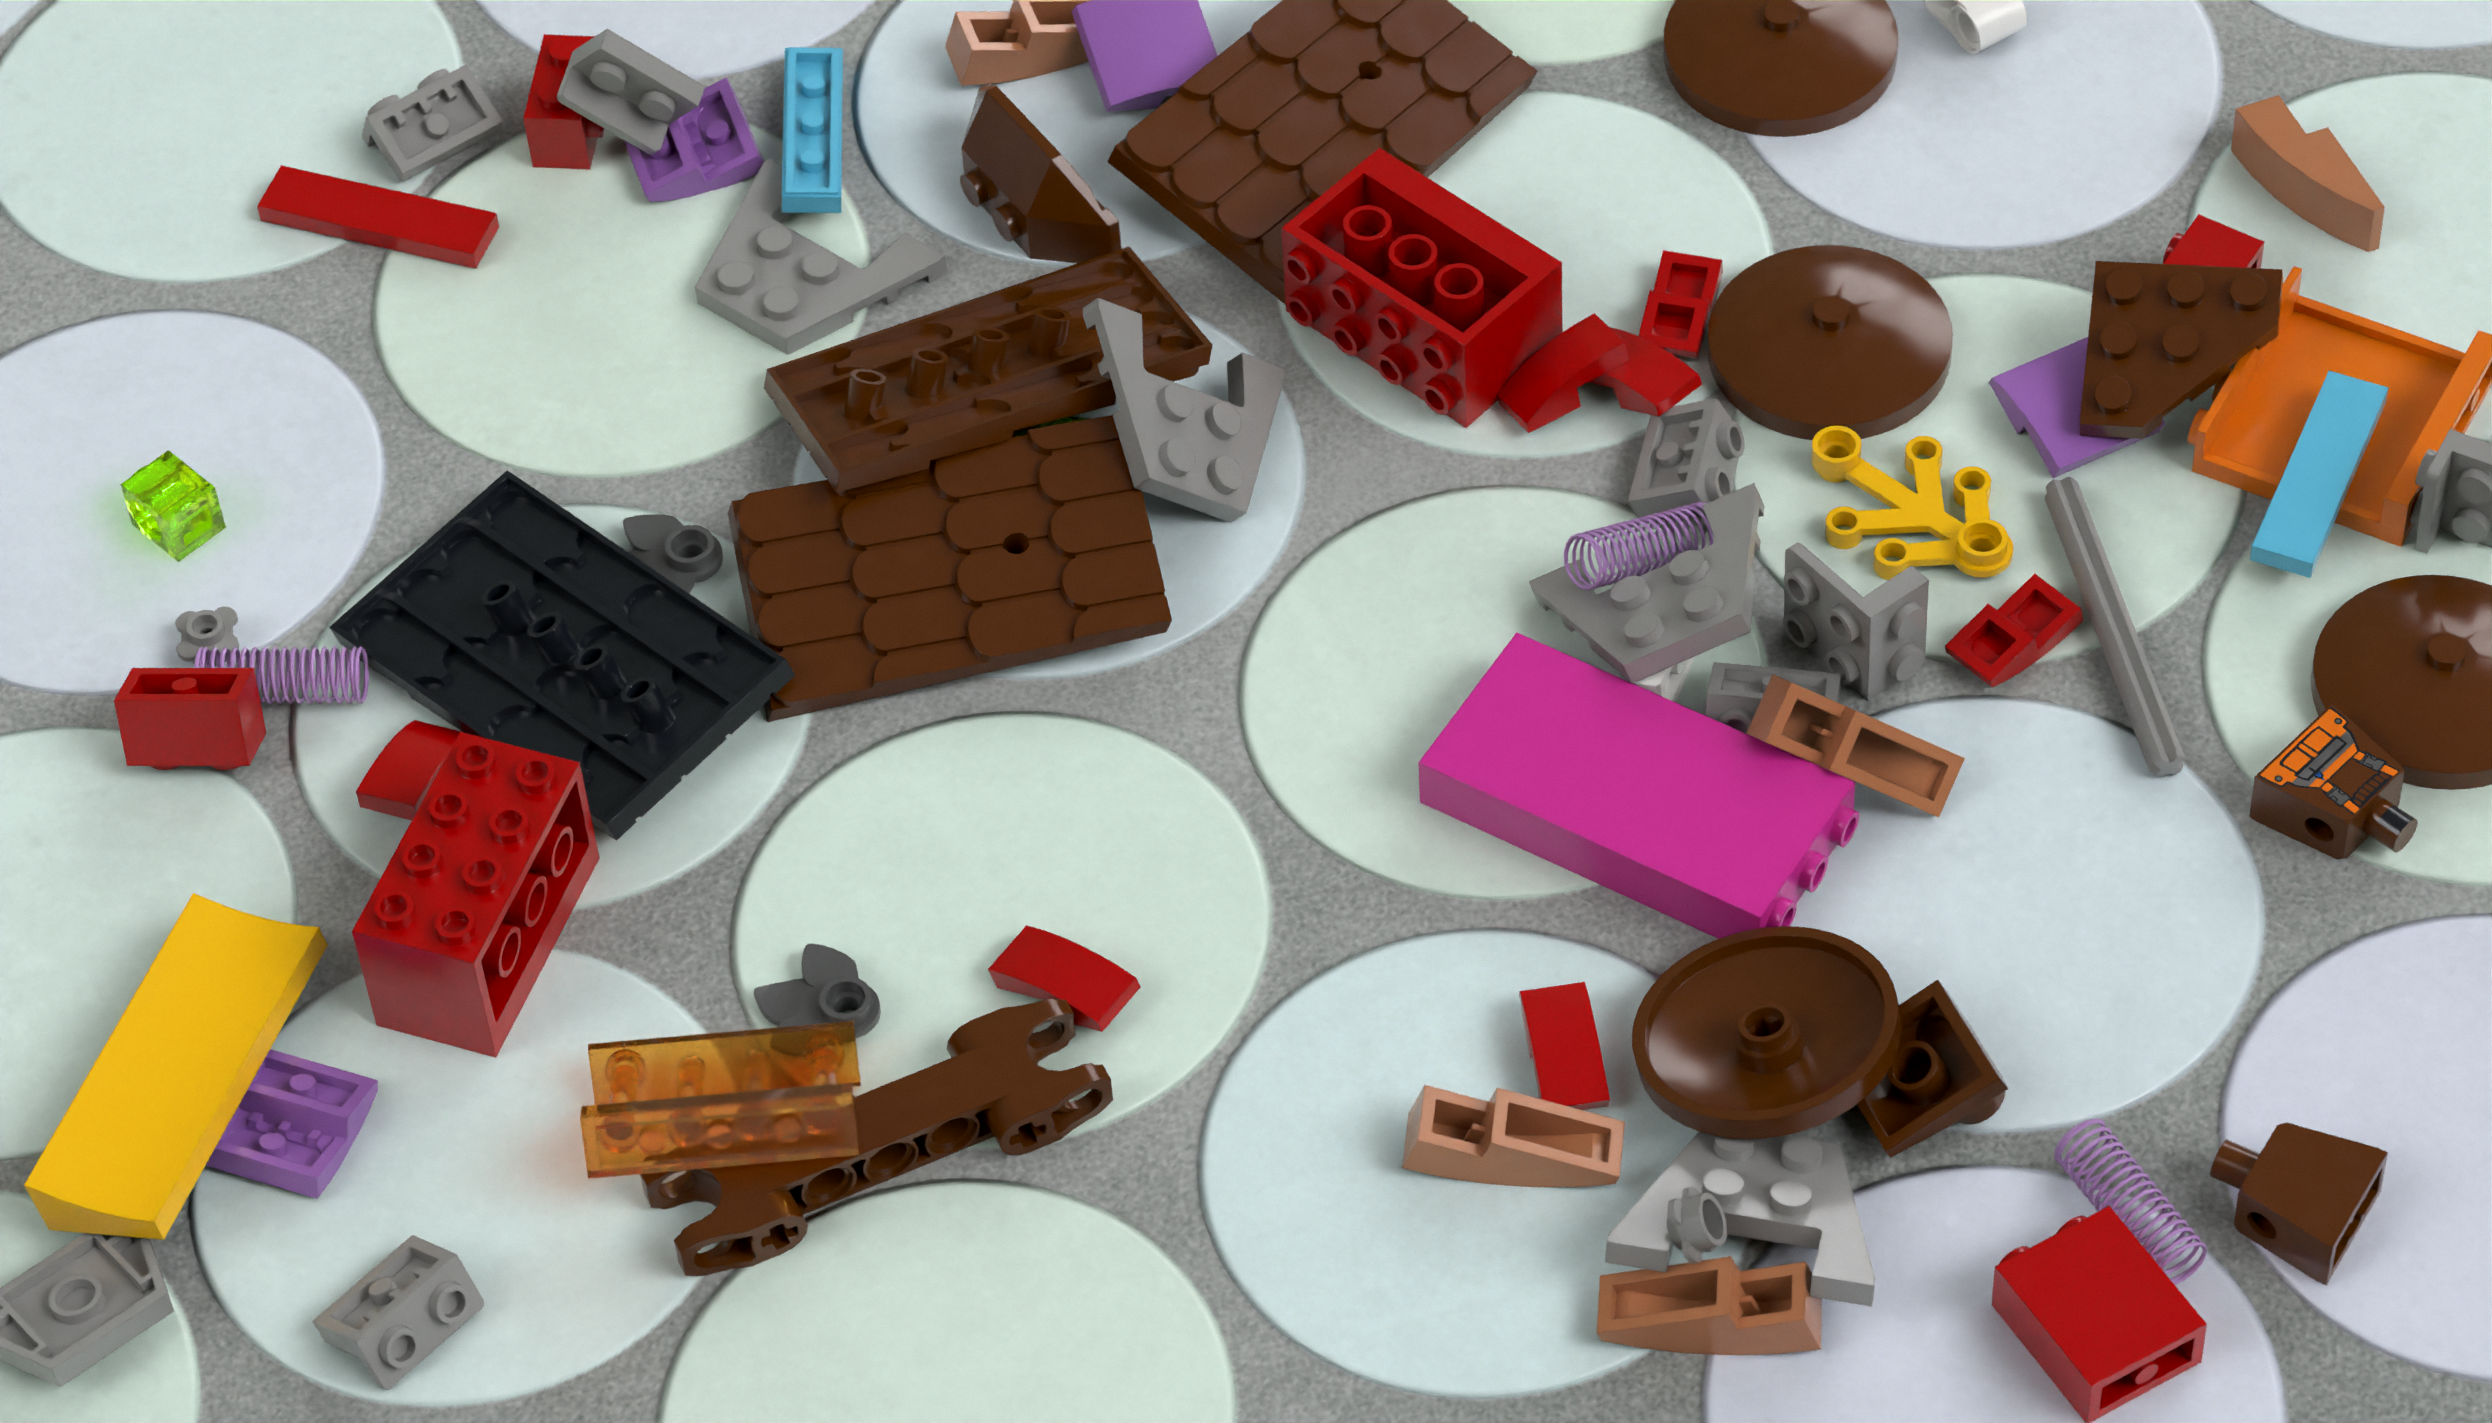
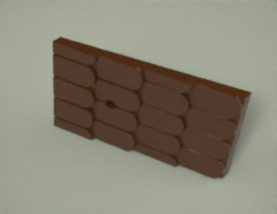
(1305, 106)
(975, 371)
(950, 567)

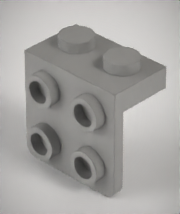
(1862, 638)

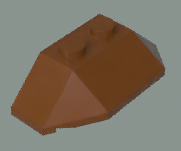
(1031, 186)

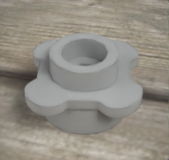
(207, 630)
(1696, 1224)

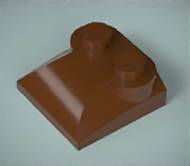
(1936, 1076)

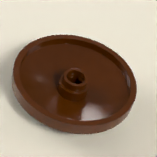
(1780, 62)
(1829, 341)
(2415, 675)
(1767, 1032)

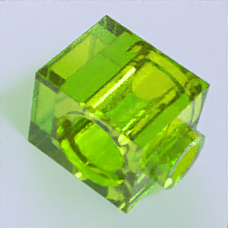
(173, 505)

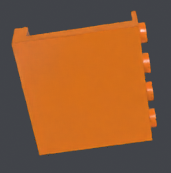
(2272, 390)

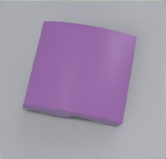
(1142, 48)
(701, 149)
(2046, 403)
(295, 1124)

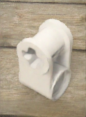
(1979, 22)

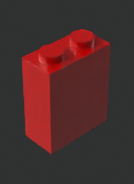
(2098, 1313)

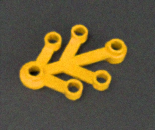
(1975, 547)

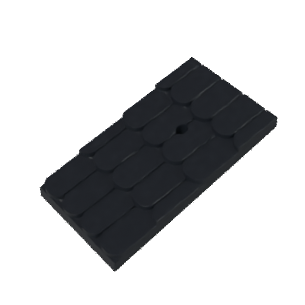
(563, 647)

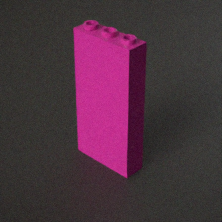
(1637, 792)

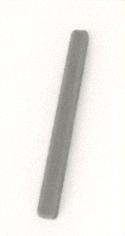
(2114, 628)

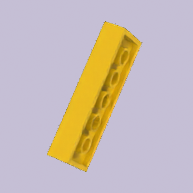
(173, 1072)

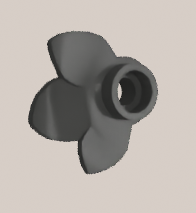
(675, 551)
(822, 994)

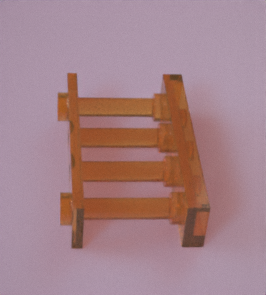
(722, 1100)

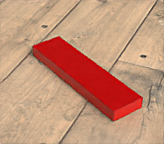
(378, 216)

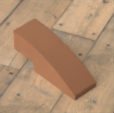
(1015, 43)
(2307, 172)
(1855, 745)
(1511, 1141)
(1711, 1309)

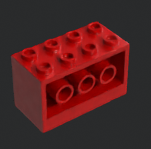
(1420, 285)
(476, 894)

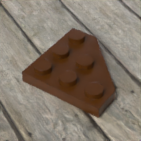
(2168, 338)

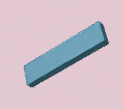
(812, 130)
(2319, 474)

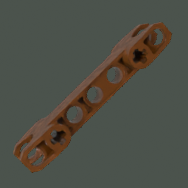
(977, 1094)

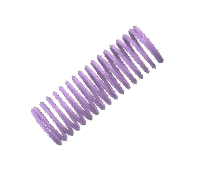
(1590, 535)
(352, 671)
(2115, 1201)

